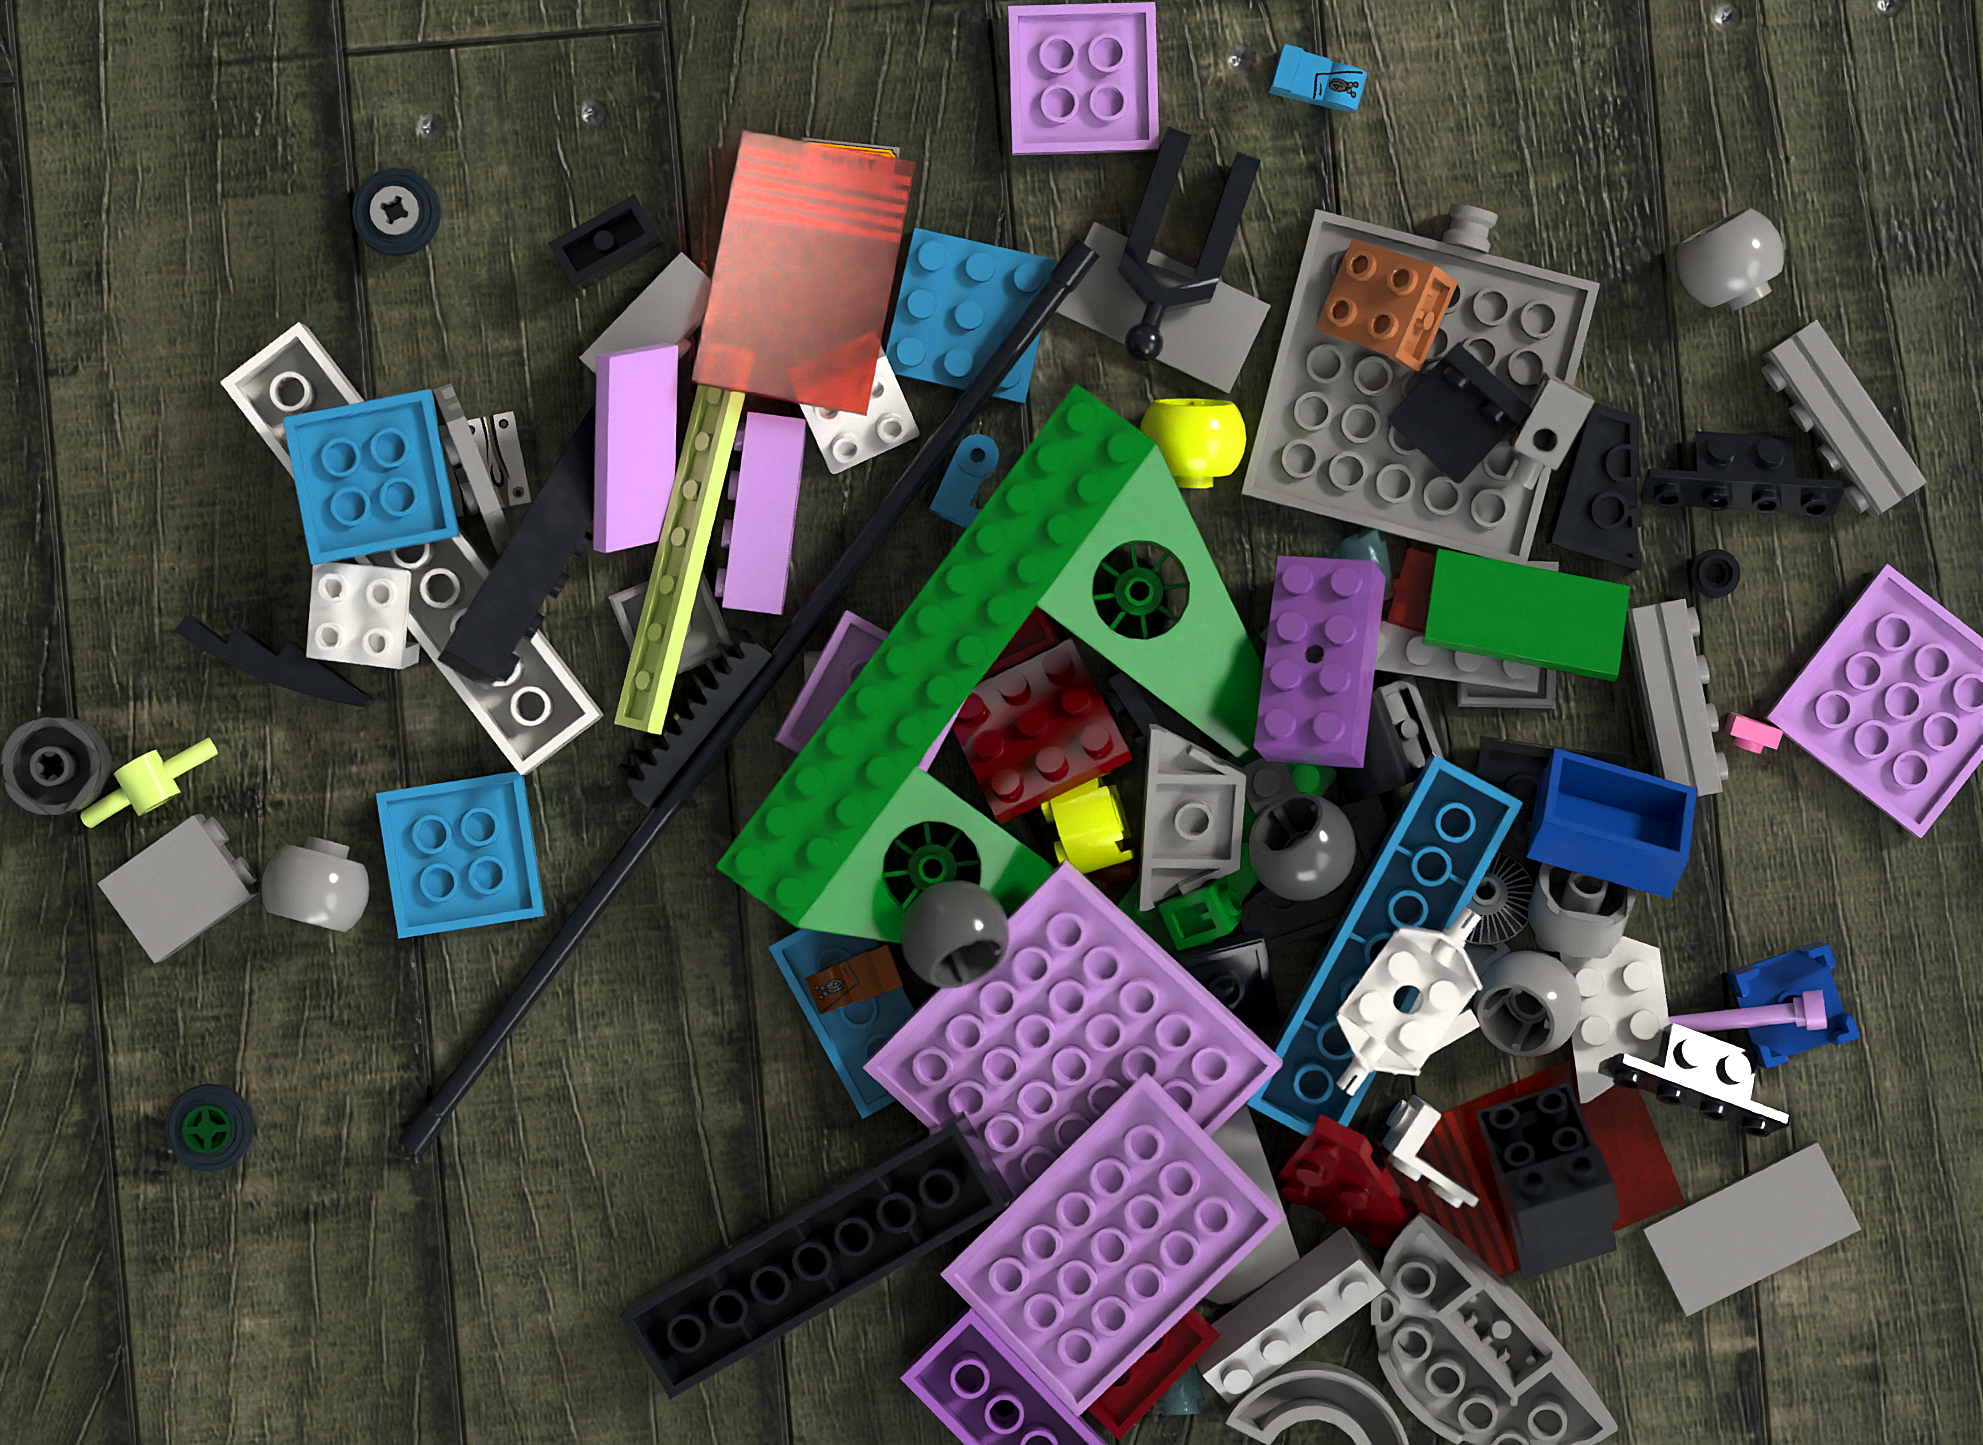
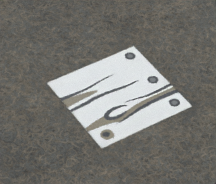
(502, 457)

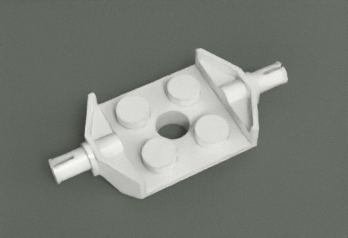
(1404, 1040)

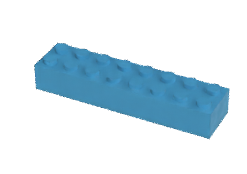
(1415, 880)

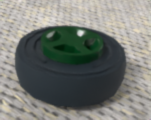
(191, 1128)

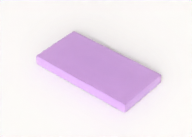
(634, 444)

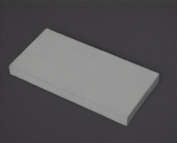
(1199, 341)
(1751, 1228)

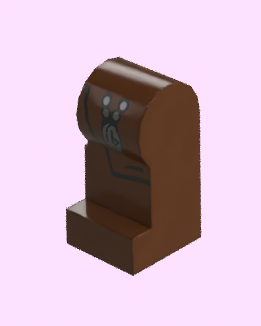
(855, 979)

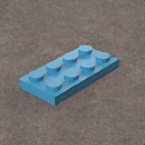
(850, 1031)

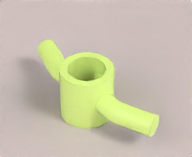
(148, 782)

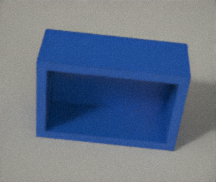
(1612, 823)

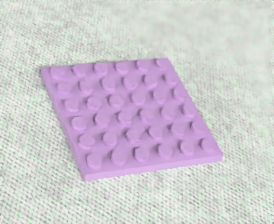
(1066, 1033)

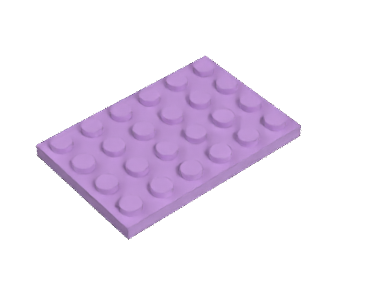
(1113, 1244)

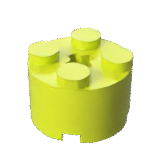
(1090, 826)

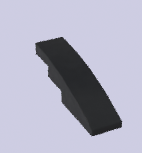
(287, 669)

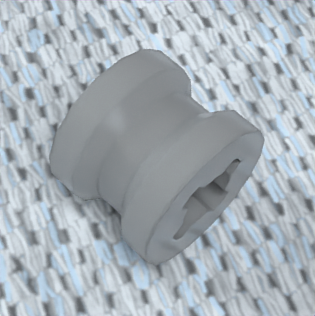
(1469, 227)

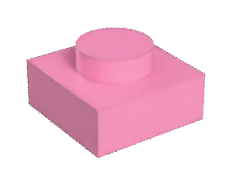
(1751, 733)

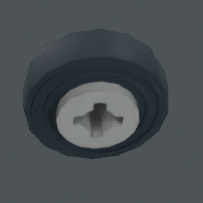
(413, 218)

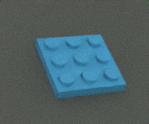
(958, 309)
(371, 477)
(460, 854)

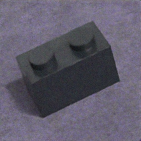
(605, 243)

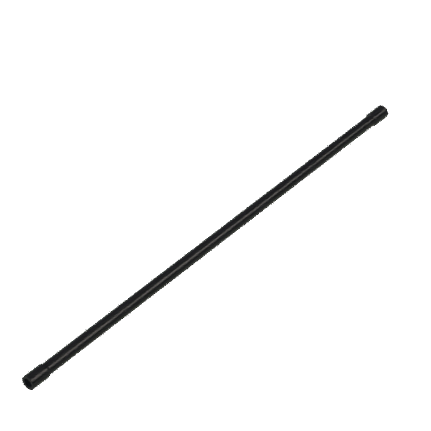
(1062, 281)

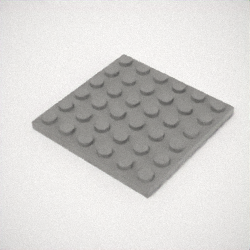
(1328, 400)

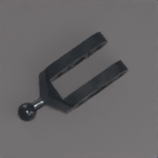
(1160, 287)

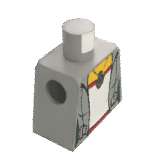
(1554, 407)

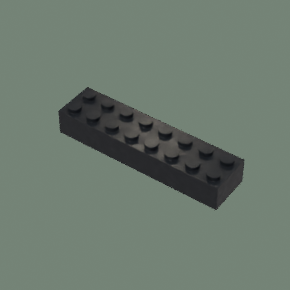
(817, 1255)

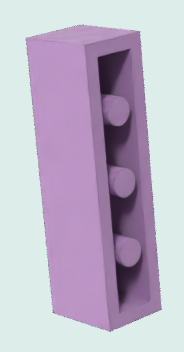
(764, 513)

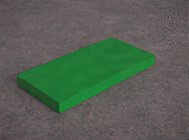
(1526, 615)

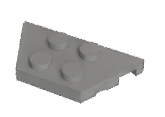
(464, 453)
(1187, 818)

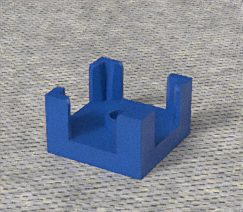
(1778, 982)

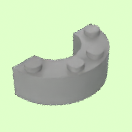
(1316, 1392)

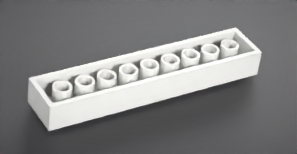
(542, 699)

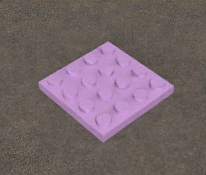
(1892, 701)

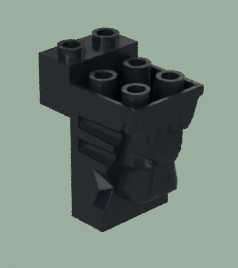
(1549, 1180)

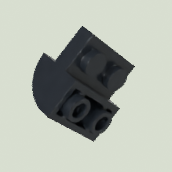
(1396, 742)

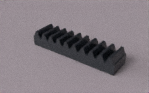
(696, 717)

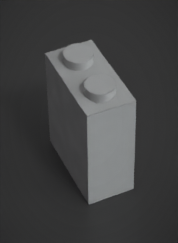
(179, 886)

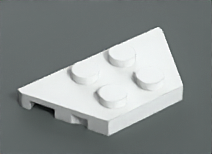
(1619, 1010)

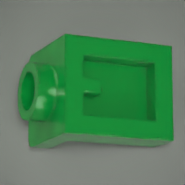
(1202, 913)

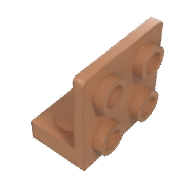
(1387, 303)

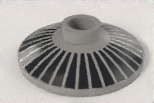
(1507, 911)

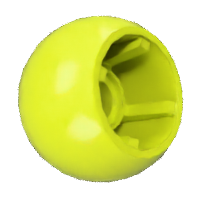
(1196, 438)

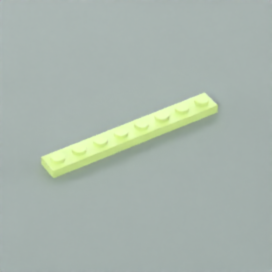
(679, 559)

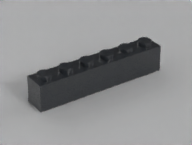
(529, 567)

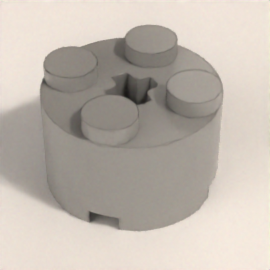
(1578, 912)

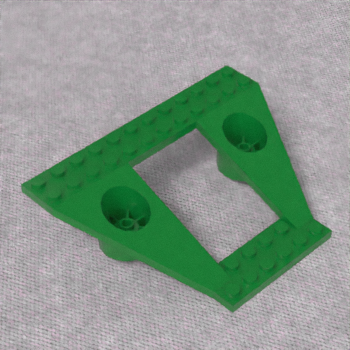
(856, 785)

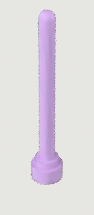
(1804, 1011)

